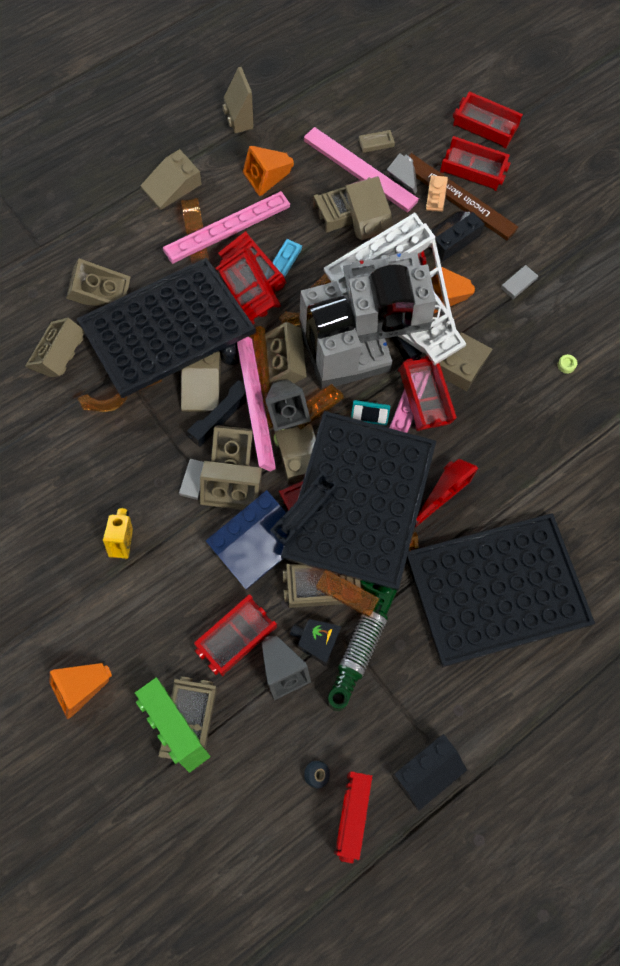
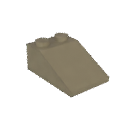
(239, 103)
(171, 180)
(368, 208)
(96, 284)
(466, 363)
(201, 385)
(232, 445)
(295, 451)

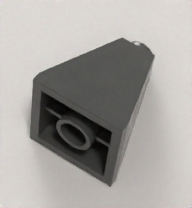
(287, 405)
(283, 668)

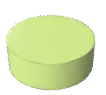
(567, 364)

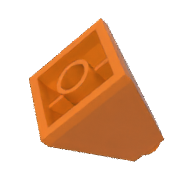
(266, 168)
(457, 287)
(78, 685)

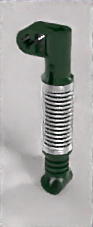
(362, 643)

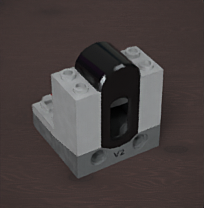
(390, 296)
(333, 341)

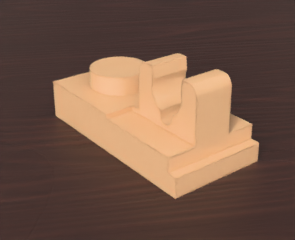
(436, 193)

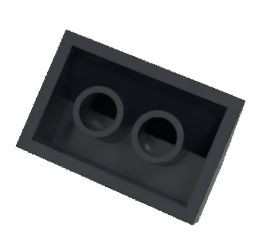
(456, 233)
(430, 772)

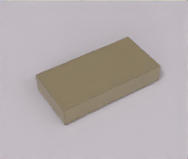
(376, 141)

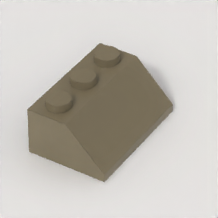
(56, 348)
(285, 353)
(229, 485)

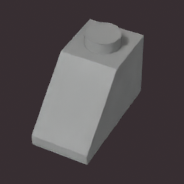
(404, 172)

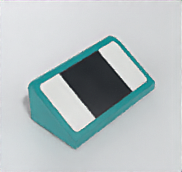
(370, 412)

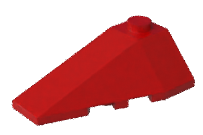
(453, 480)

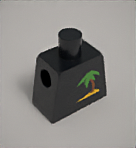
(316, 639)

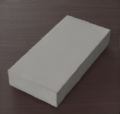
(519, 282)
(191, 482)

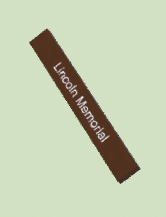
(466, 201)

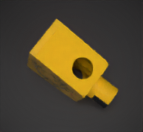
(118, 534)

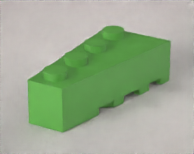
(171, 725)

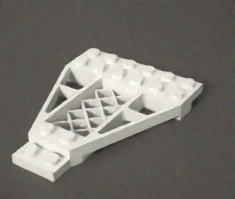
(409, 236)

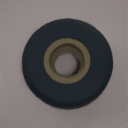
(310, 774)

